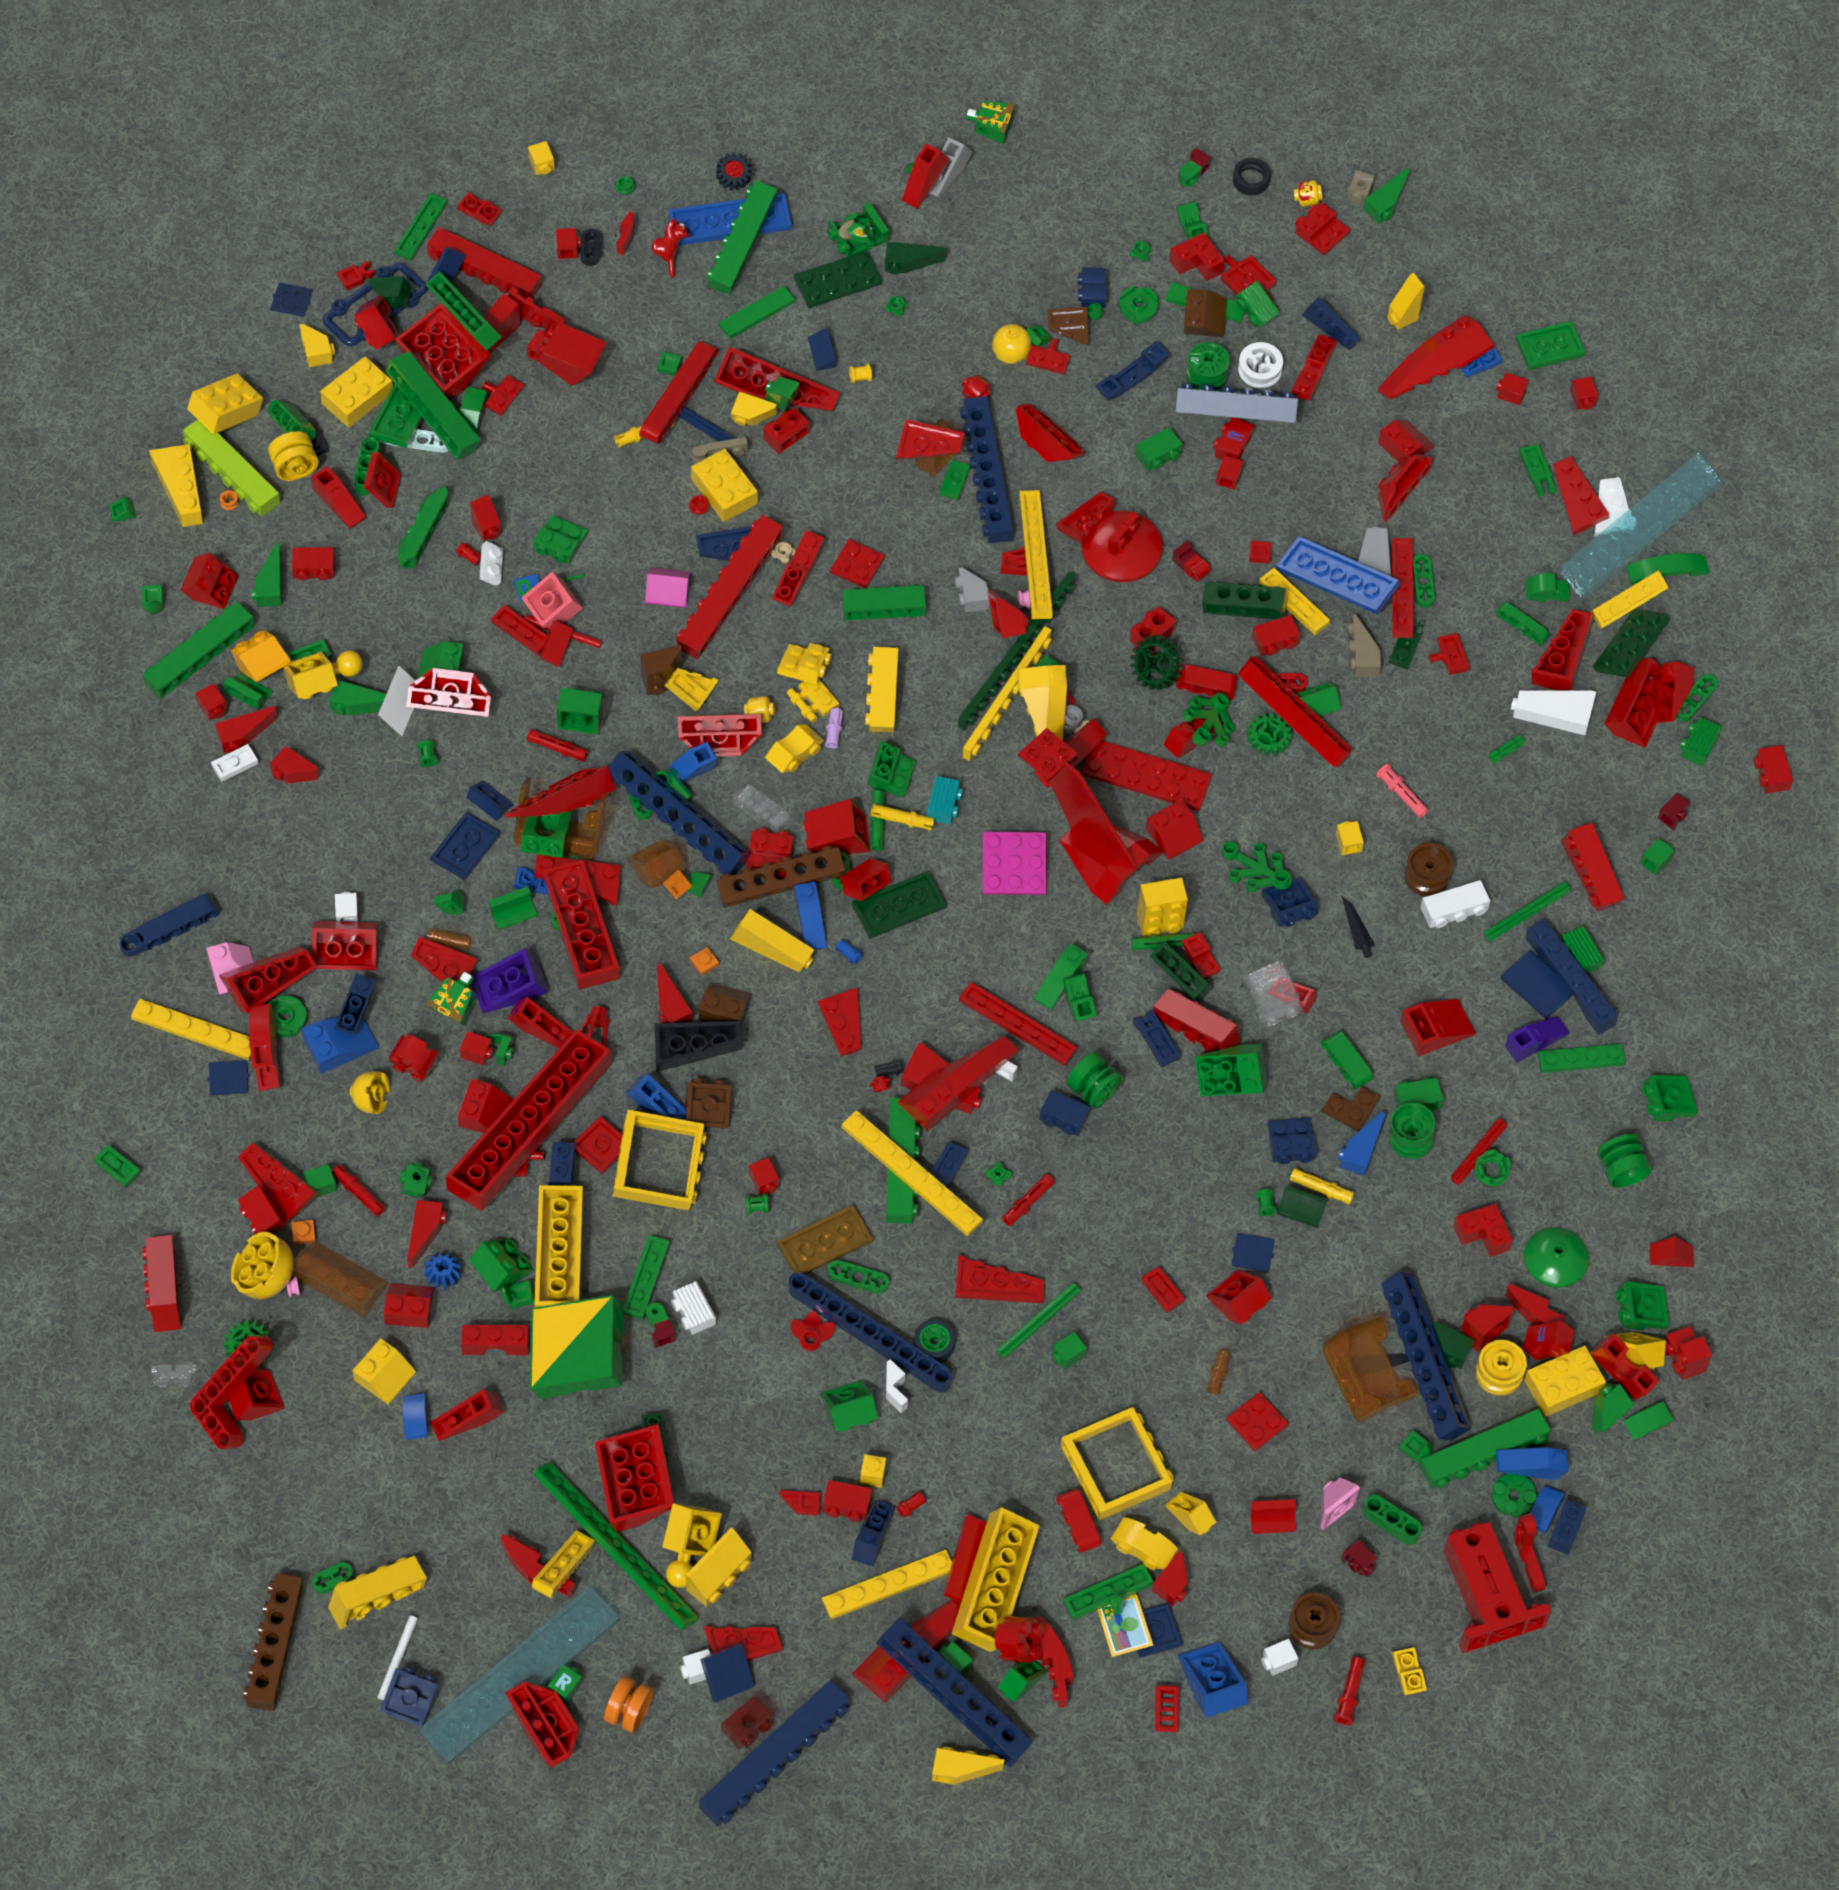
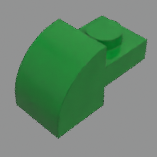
(1545, 587)
(1078, 997)

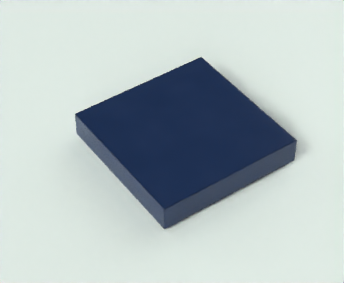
(1161, 1629)
(727, 1672)

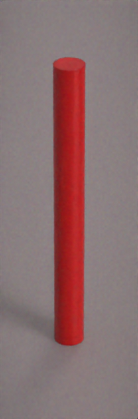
(575, 635)

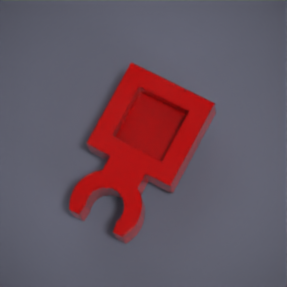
(353, 276)

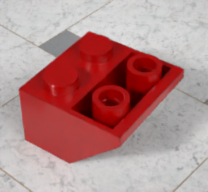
(209, 581)

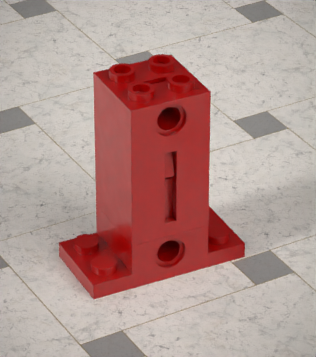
(1489, 1589)

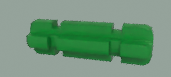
(1506, 748)

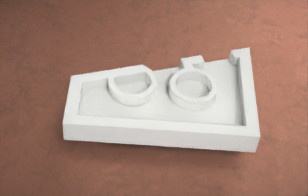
(1613, 499)

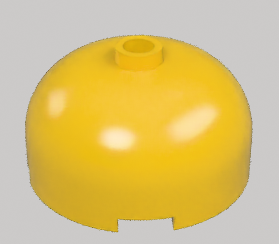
(263, 1266)

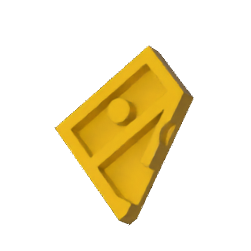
(690, 687)

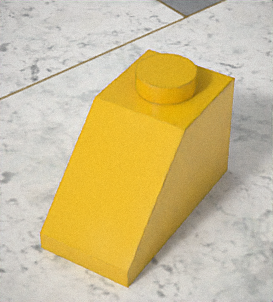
(316, 346)
(752, 410)
(1191, 1513)

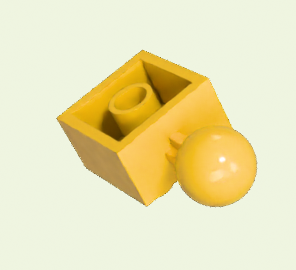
(318, 674)
(689, 1532)

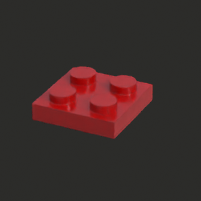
(382, 480)
(857, 564)
(599, 1145)
(1257, 1422)

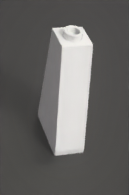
(1555, 709)

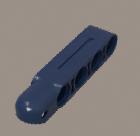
(169, 925)

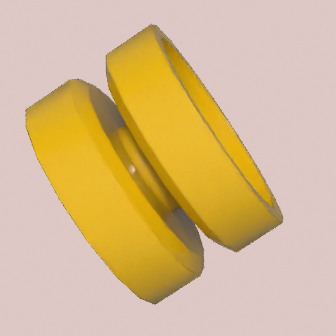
(293, 456)
(1501, 1367)

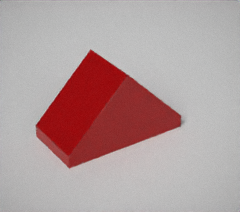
(1671, 1253)

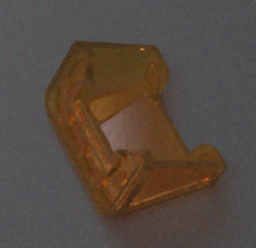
(1365, 1371)

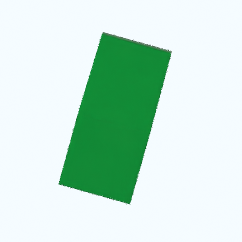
(1190, 220)
(472, 405)

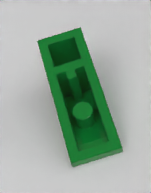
(1383, 201)
(268, 581)
(354, 699)
(1068, 964)

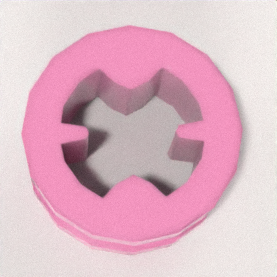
(1023, 599)
(292, 1287)

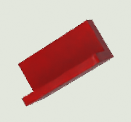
(1273, 1516)

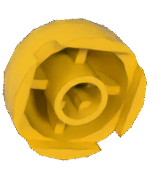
(1011, 343)
(368, 1089)

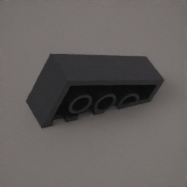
(694, 1041)

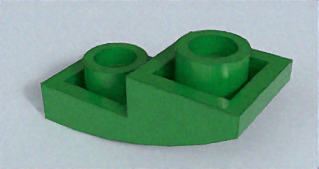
(1648, 1421)

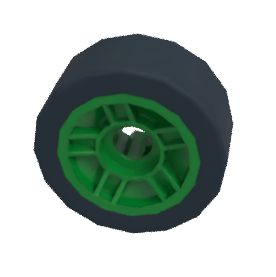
(934, 1330)

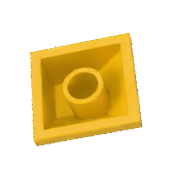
(1644, 1349)

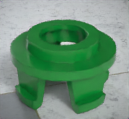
(1501, 1161)

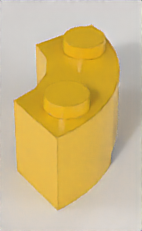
(794, 749)
(1152, 1549)

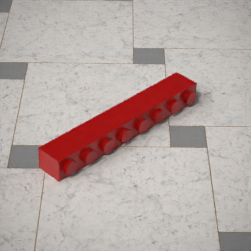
(729, 587)

